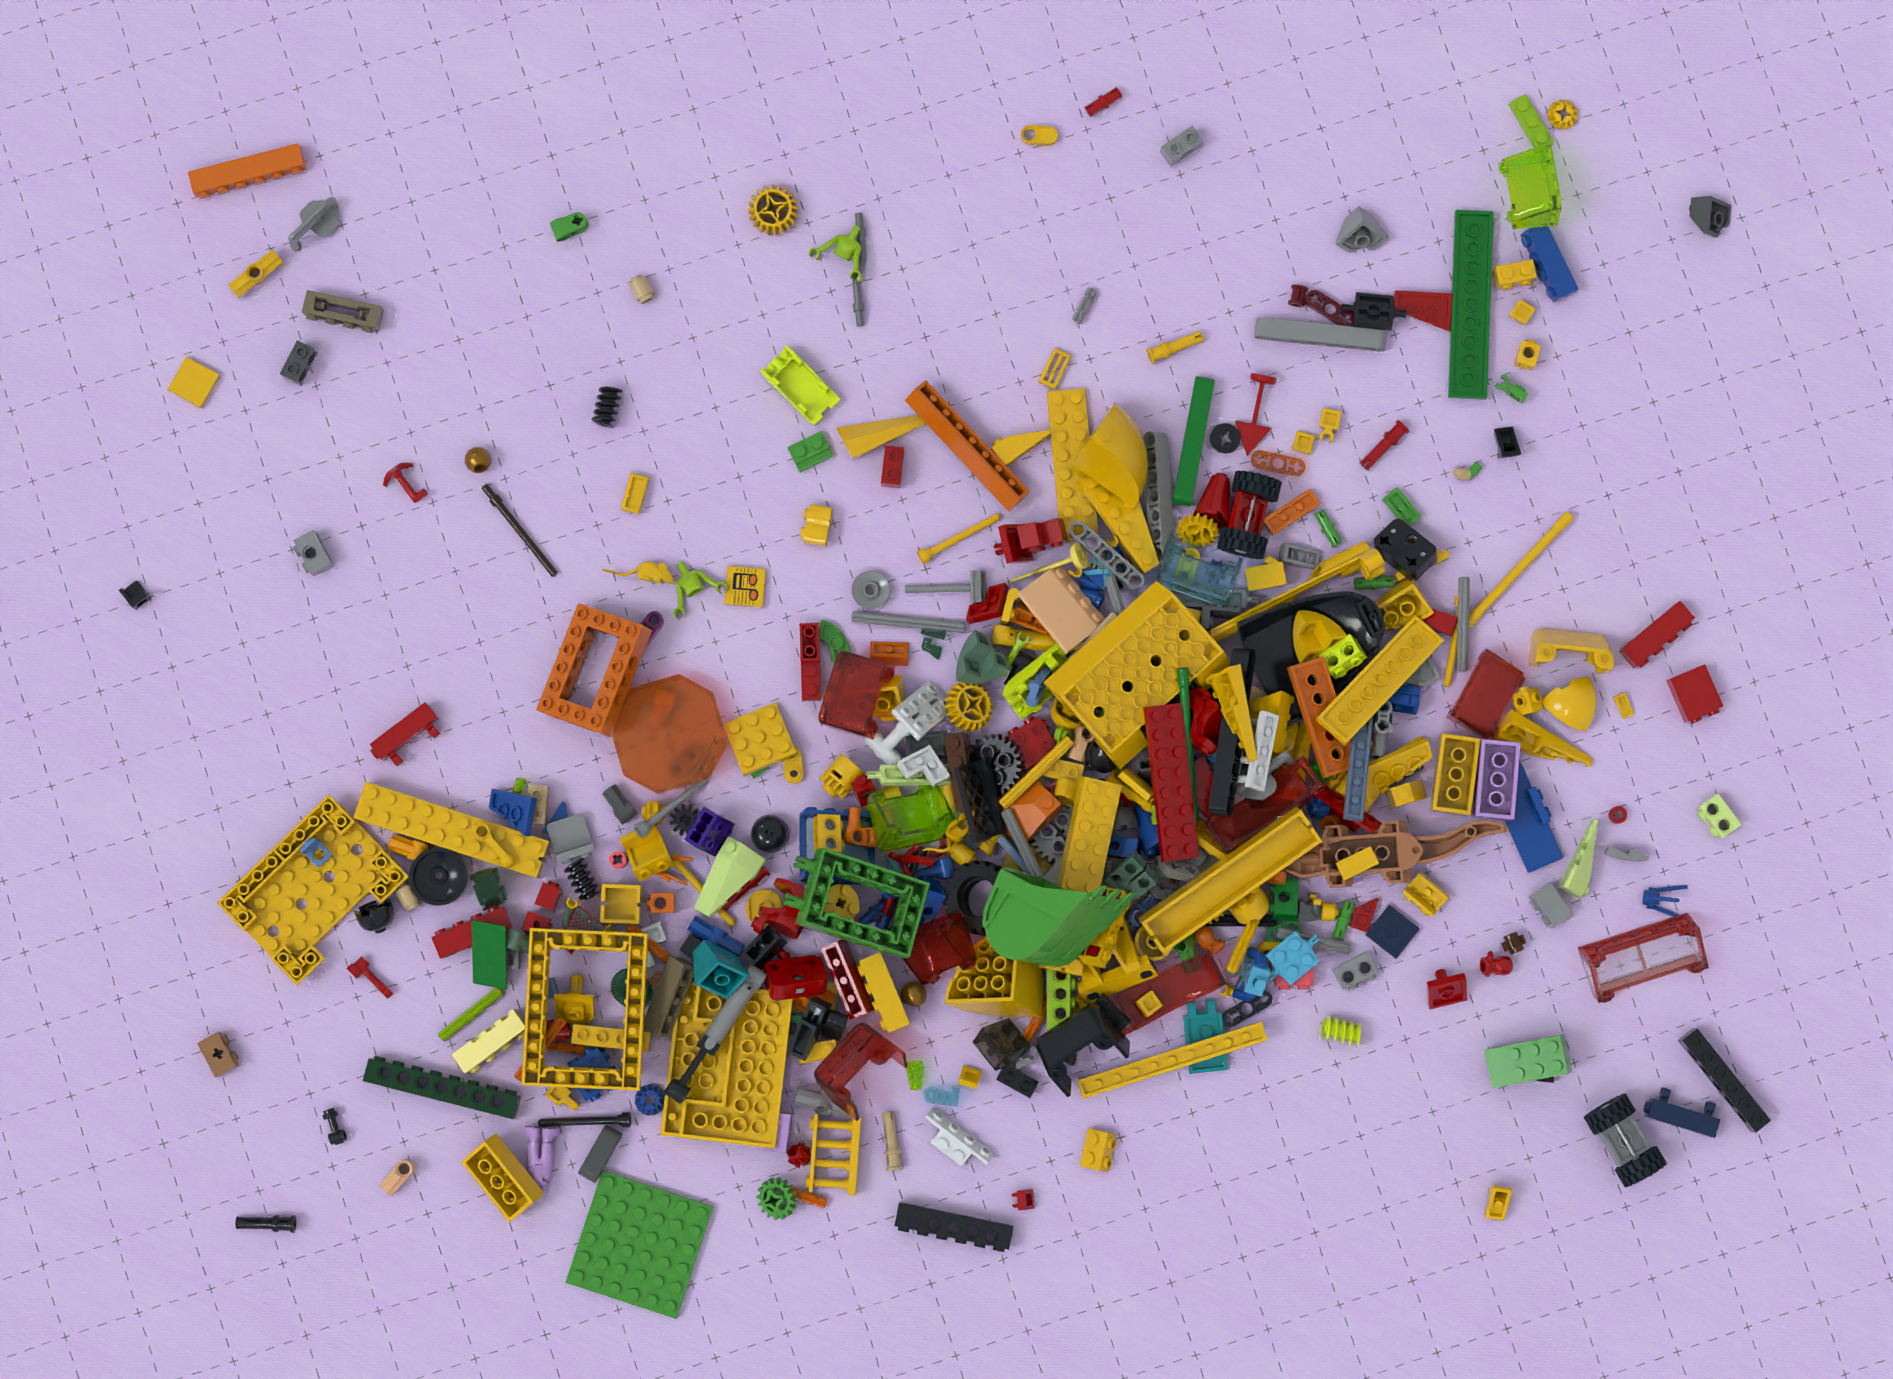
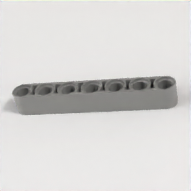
(1320, 334)
(1159, 490)

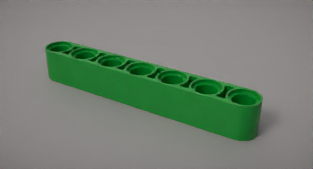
(1193, 441)

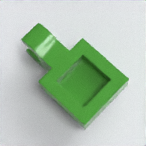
(1516, 392)

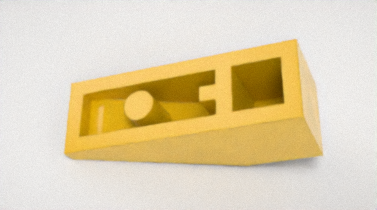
(1016, 446)

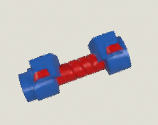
(881, 917)

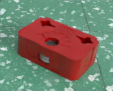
(795, 977)

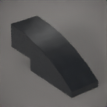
(809, 1027)

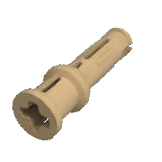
(892, 1151)

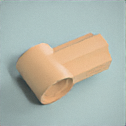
(1078, 749)
(397, 1177)

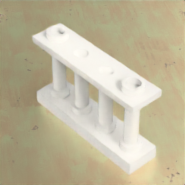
(1264, 742)

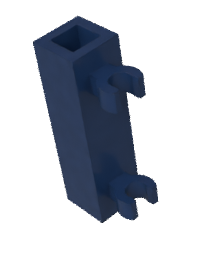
(1682, 1117)

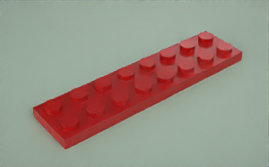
(1171, 782)

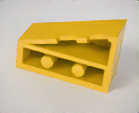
(1278, 704)

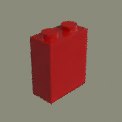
(1695, 694)

